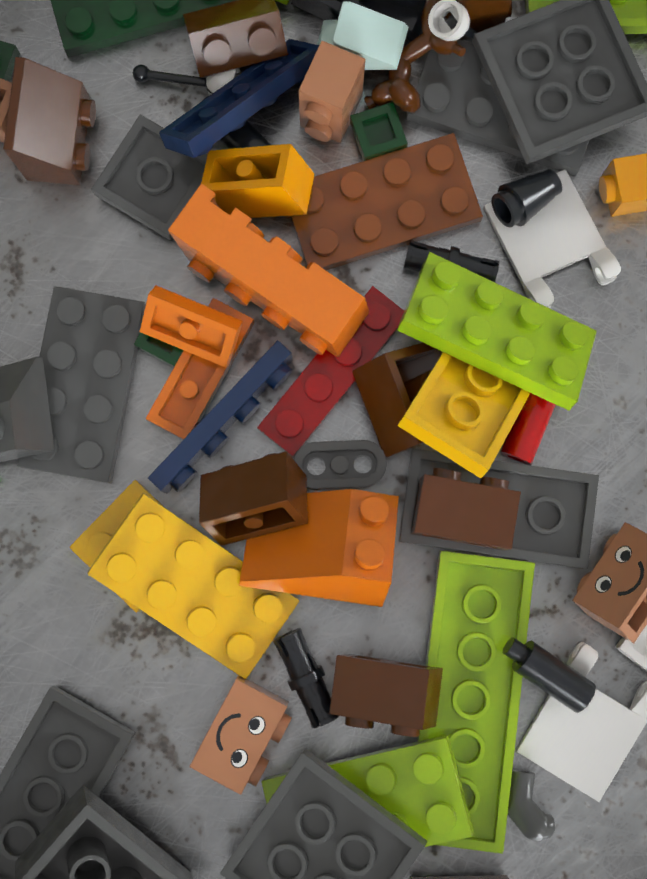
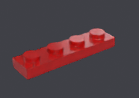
(329, 378)

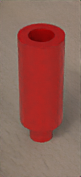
(528, 430)

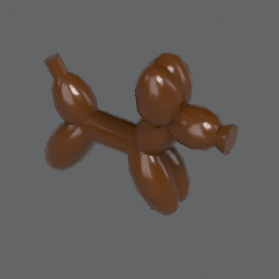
(398, 88)

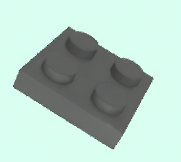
(148, 178)

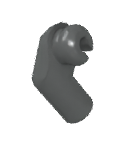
(524, 812)

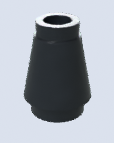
(525, 197)

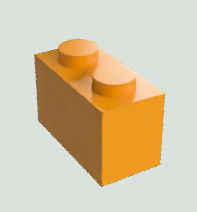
(259, 180)

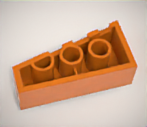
(267, 274)

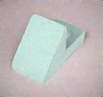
(366, 35)

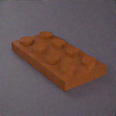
(387, 203)

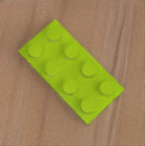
(498, 331)
(412, 783)

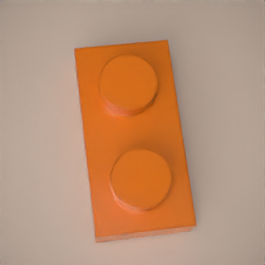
(190, 326)

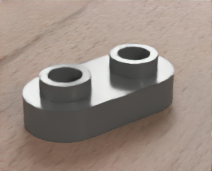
(339, 464)

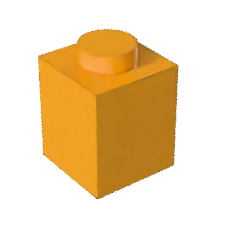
(625, 185)

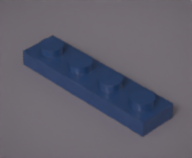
(238, 100)
(236, 405)

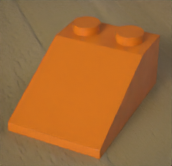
(336, 556)

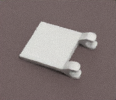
(553, 240)
(589, 744)

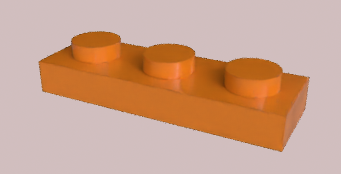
(193, 384)

